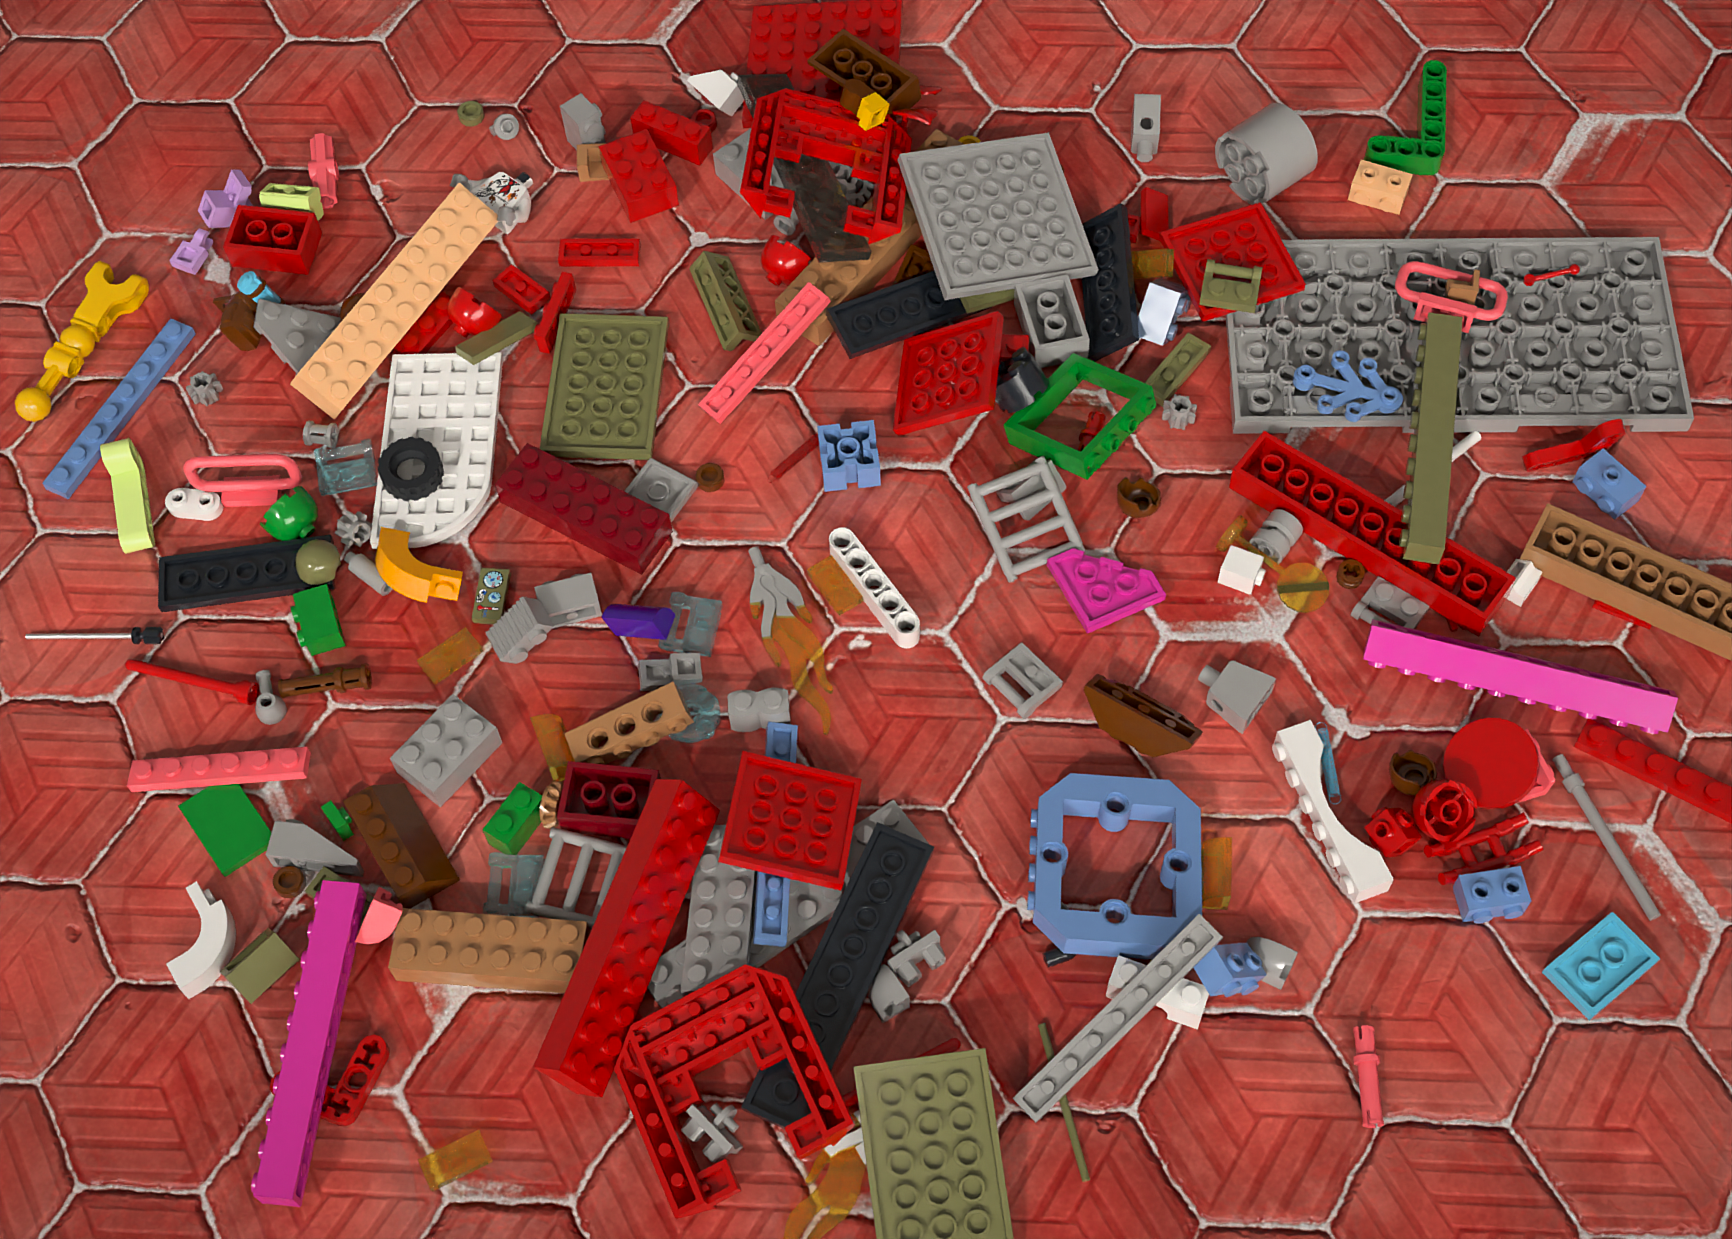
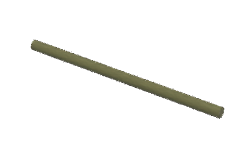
(1066, 1110)

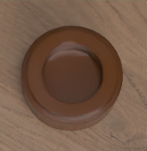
(710, 477)
(289, 881)

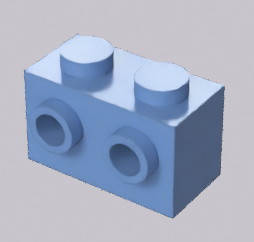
(1492, 894)
(1230, 970)

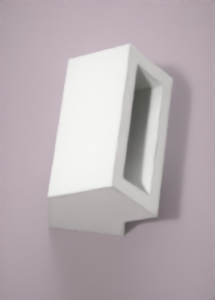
(1526, 579)

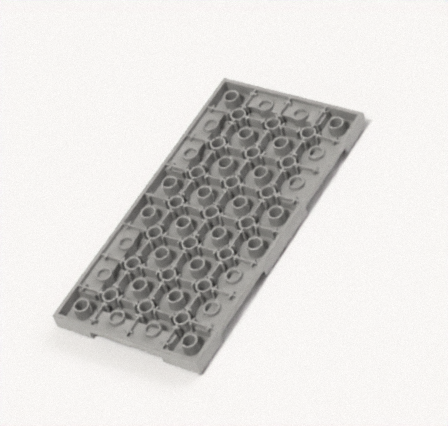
(1556, 357)

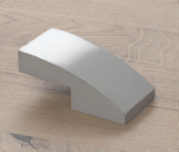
(680, 668)

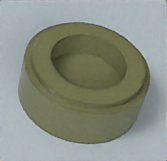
(470, 113)

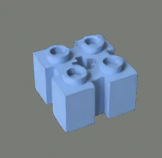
(849, 455)

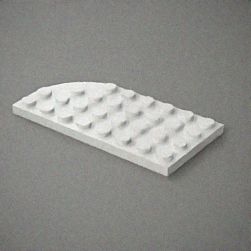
(458, 413)

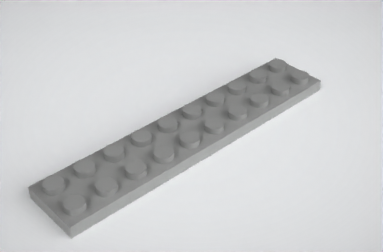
(807, 909)

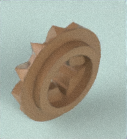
(550, 804)

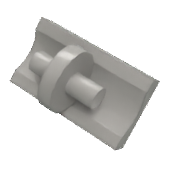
(911, 951)
(703, 1121)

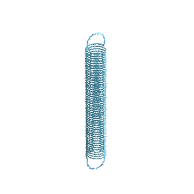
(1329, 764)

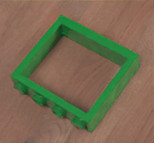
(1062, 382)

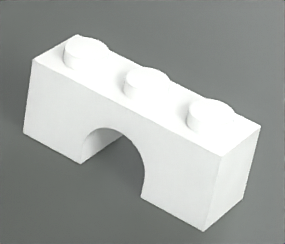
(1182, 1003)

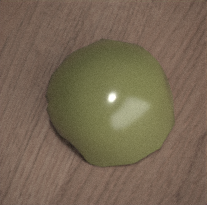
(317, 561)

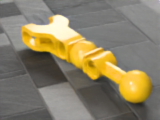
(90, 323)

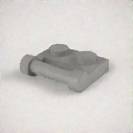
(1391, 603)
(1029, 673)

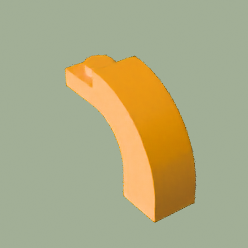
(410, 575)

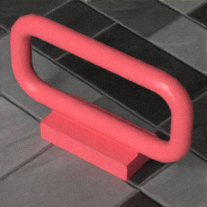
(1441, 305)
(248, 489)

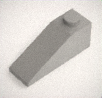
(300, 846)

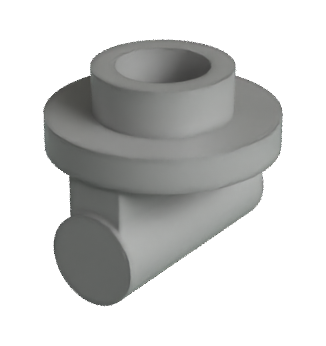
(505, 126)

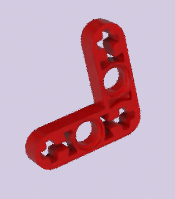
(1600, 437)
(344, 1092)

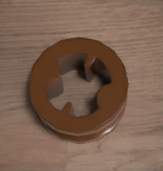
(1350, 582)

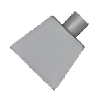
(1145, 132)
(1237, 692)

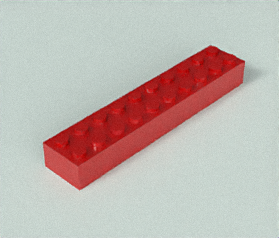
(1369, 531)
(627, 938)

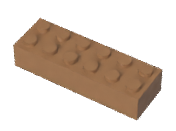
(486, 950)

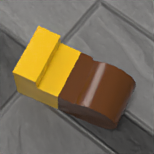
(864, 103)

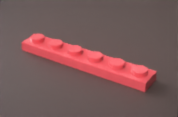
(764, 353)
(219, 769)

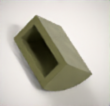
(259, 965)

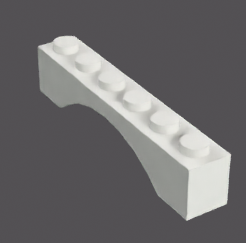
(1359, 866)

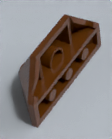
(1139, 718)

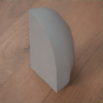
(1275, 959)
(888, 994)

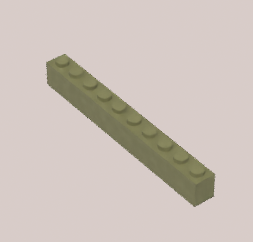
(1432, 439)

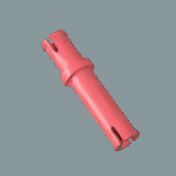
(1367, 1062)

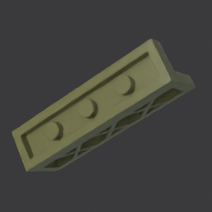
(720, 300)

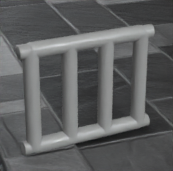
(1001, 544)
(588, 845)

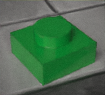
(339, 819)

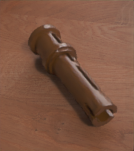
(338, 680)

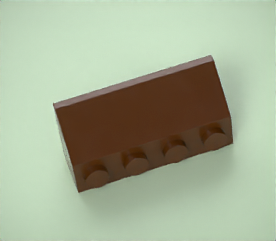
(851, 58)
(401, 842)

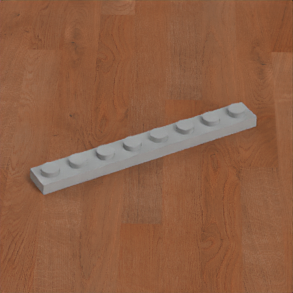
(1117, 1018)

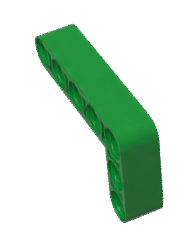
(1424, 153)

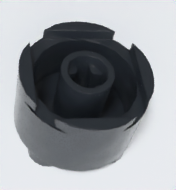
(1019, 381)

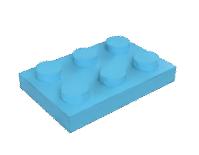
(1600, 965)

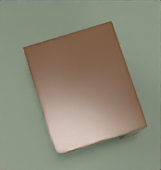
(589, 163)
(1463, 290)

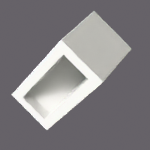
(719, 89)

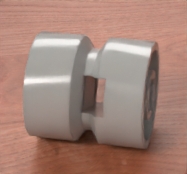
(1277, 534)

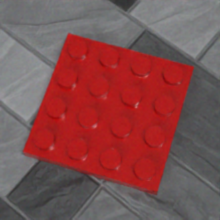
(1237, 239)
(948, 374)
(790, 820)

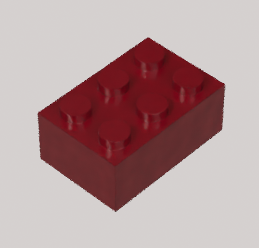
(604, 798)

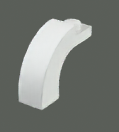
(213, 949)

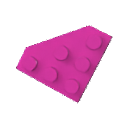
(1103, 588)

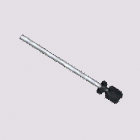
(150, 635)

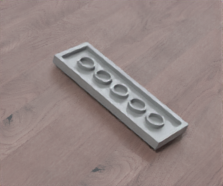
(718, 918)

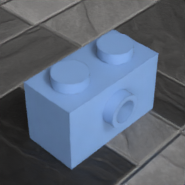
(1608, 484)

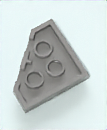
(293, 331)

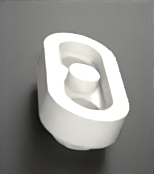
(192, 505)

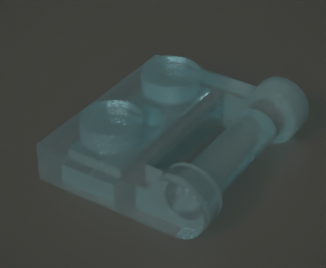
(349, 474)
(700, 627)
(523, 882)

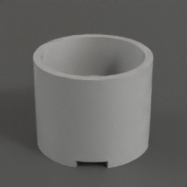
(1267, 153)

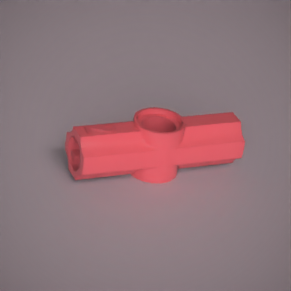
(324, 168)

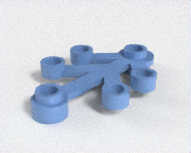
(1351, 388)

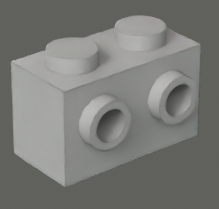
(582, 121)

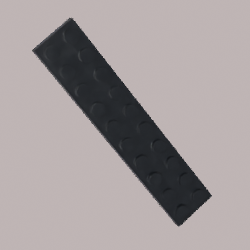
(846, 963)

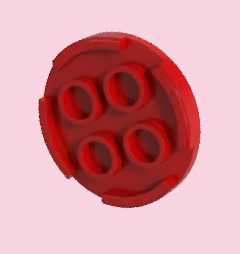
(1493, 761)

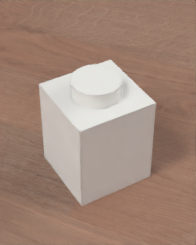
(1241, 570)

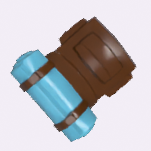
(240, 312)

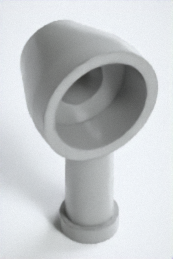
(277, 709)

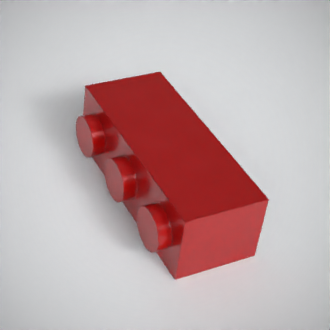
(673, 132)

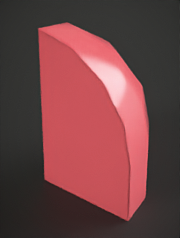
(380, 918)

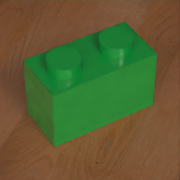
(318, 620)
(514, 820)

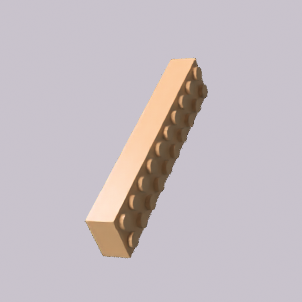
(395, 301)

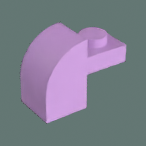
(219, 206)

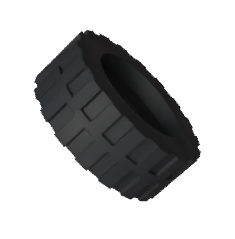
(410, 449)

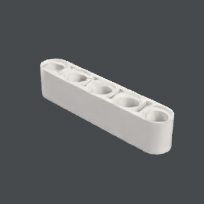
(878, 598)

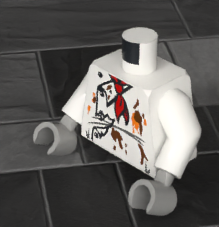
(503, 195)

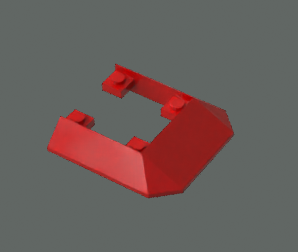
(805, 124)
(700, 1031)

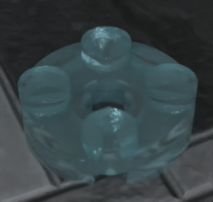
(707, 718)

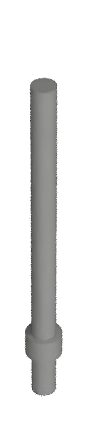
(1575, 785)

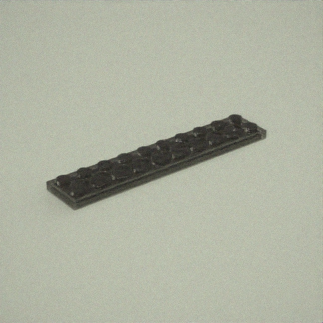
(818, 194)

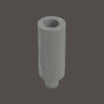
(367, 571)

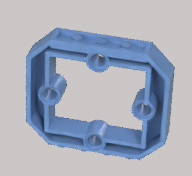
(1136, 800)

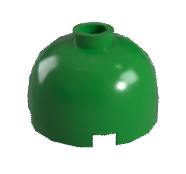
(292, 516)

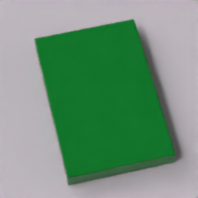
(227, 825)

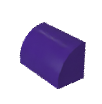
(639, 620)

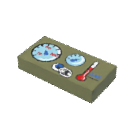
(491, 595)

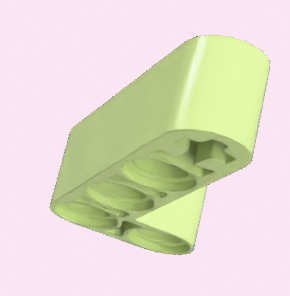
(129, 495)

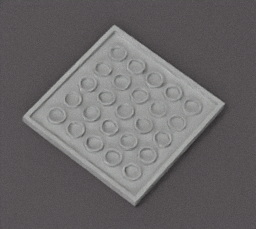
(996, 214)

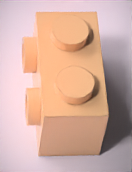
(1380, 188)

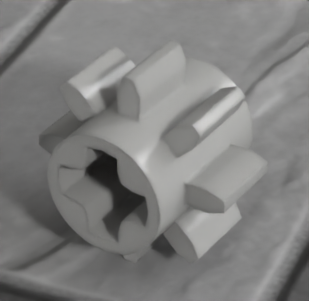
(204, 388)
(1179, 412)
(353, 528)

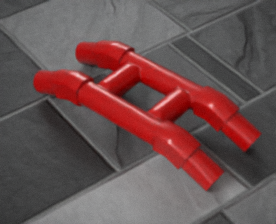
(1492, 836)

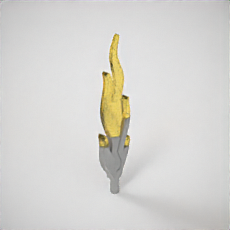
(791, 634)

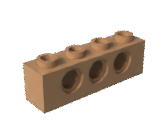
(638, 713)

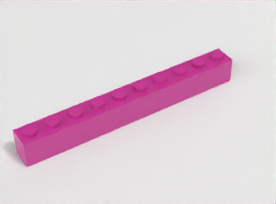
(1520, 676)
(309, 1045)

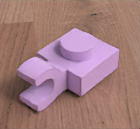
(192, 255)

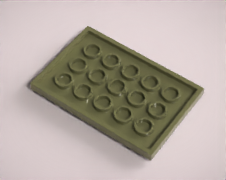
(605, 386)
(933, 1148)

